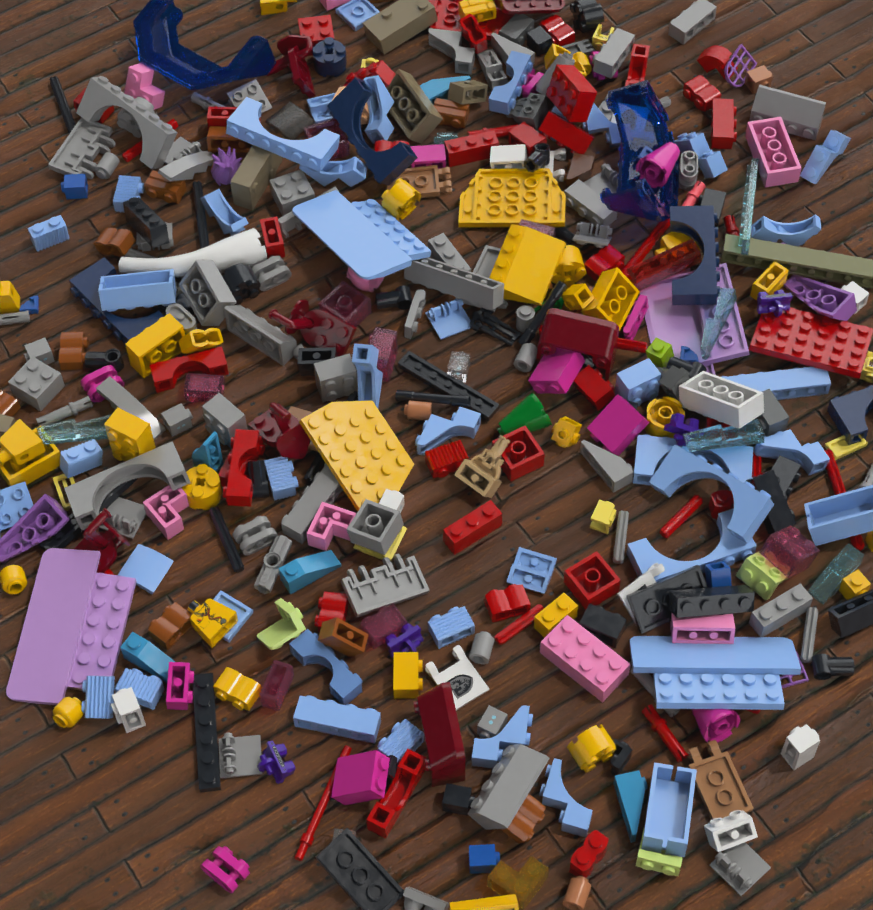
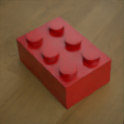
(571, 93)

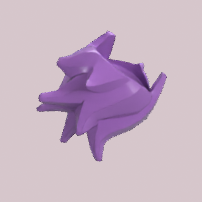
(224, 166)

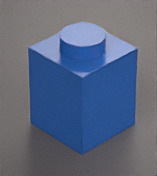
(75, 186)
(717, 574)
(483, 858)

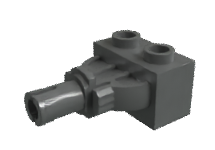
(530, 110)
(671, 380)

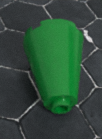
(528, 413)

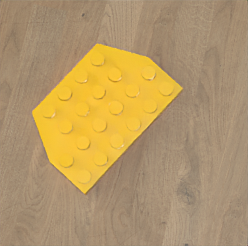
(510, 195)
(358, 449)

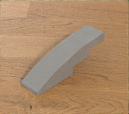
(492, 68)
(187, 166)
(121, 398)

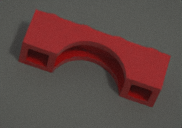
(638, 64)
(168, 372)
(239, 488)
(390, 807)

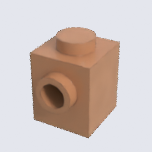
(758, 76)

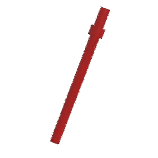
(307, 838)

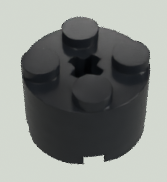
(586, 15)
(242, 282)

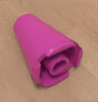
(658, 164)
(716, 723)

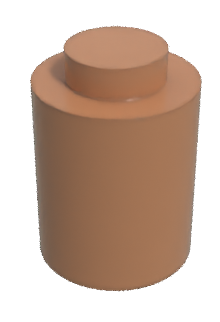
(418, 410)
(577, 893)

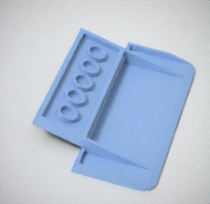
(361, 234)
(716, 674)

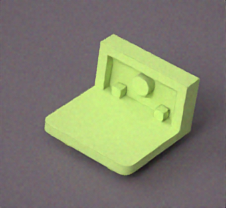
(760, 575)
(285, 629)
(658, 862)

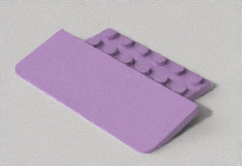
(686, 323)
(69, 627)

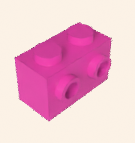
(178, 686)

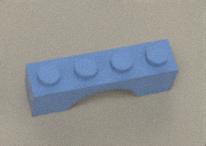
(504, 97)
(309, 650)

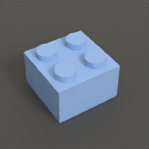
(638, 382)

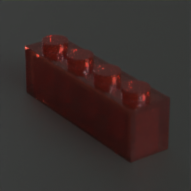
(664, 265)

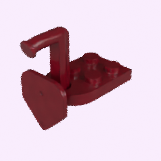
(295, 50)
(326, 328)
(282, 431)
(102, 541)

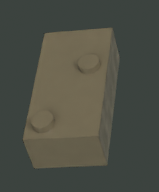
(399, 23)
(412, 107)
(254, 176)

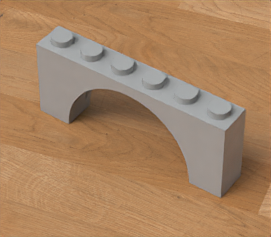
(156, 134)
(158, 463)

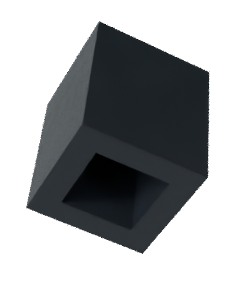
(539, 41)
(457, 799)

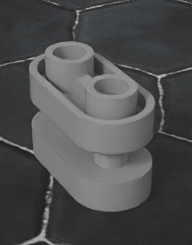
(688, 170)
(271, 272)
(182, 316)
(254, 535)

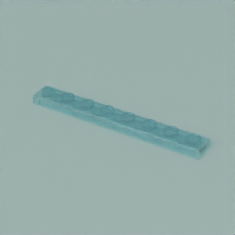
(748, 204)

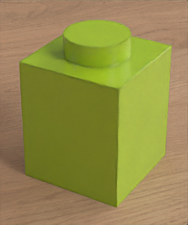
(659, 352)

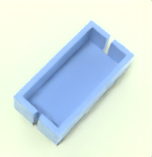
(137, 290)
(840, 515)
(669, 810)

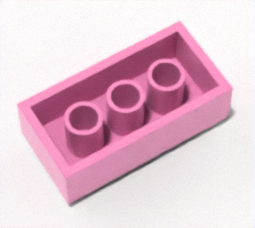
(775, 152)
(584, 658)

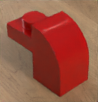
(715, 57)

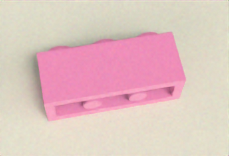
(703, 629)

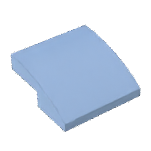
(319, 108)
(147, 567)
(532, 570)

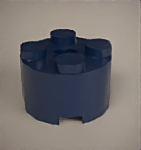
(329, 57)

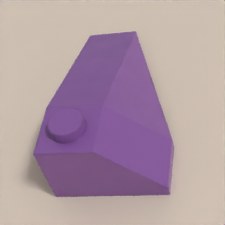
(823, 297)
(36, 525)

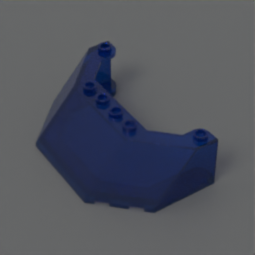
(161, 51)
(640, 124)

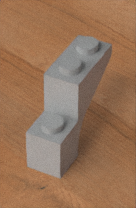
(450, 44)

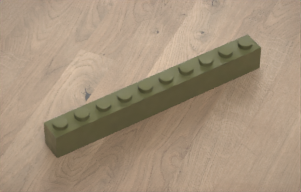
(800, 261)

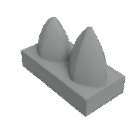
(415, 899)

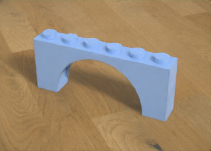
(308, 152)
(653, 450)
(749, 504)
(729, 550)

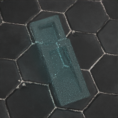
(832, 576)

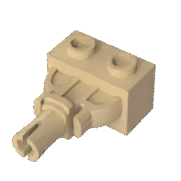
(484, 470)

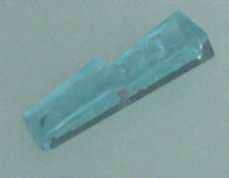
(714, 326)
(72, 432)
(719, 437)

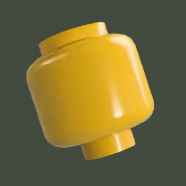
(13, 579)
(67, 712)

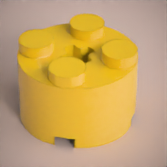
(400, 199)
(570, 267)
(660, 413)
(204, 488)
(592, 747)

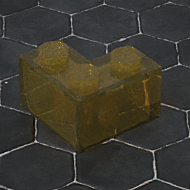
(523, 883)

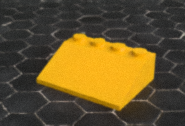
(527, 264)

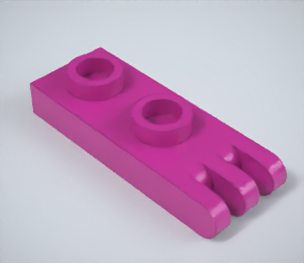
(635, 319)

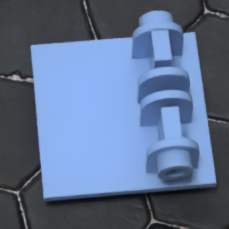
(449, 318)
(13, 504)

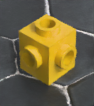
(566, 432)

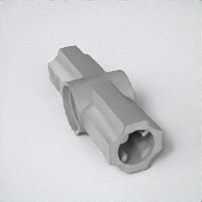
(268, 573)

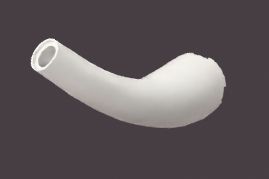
(225, 253)

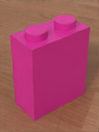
(556, 372)
(617, 425)
(360, 777)

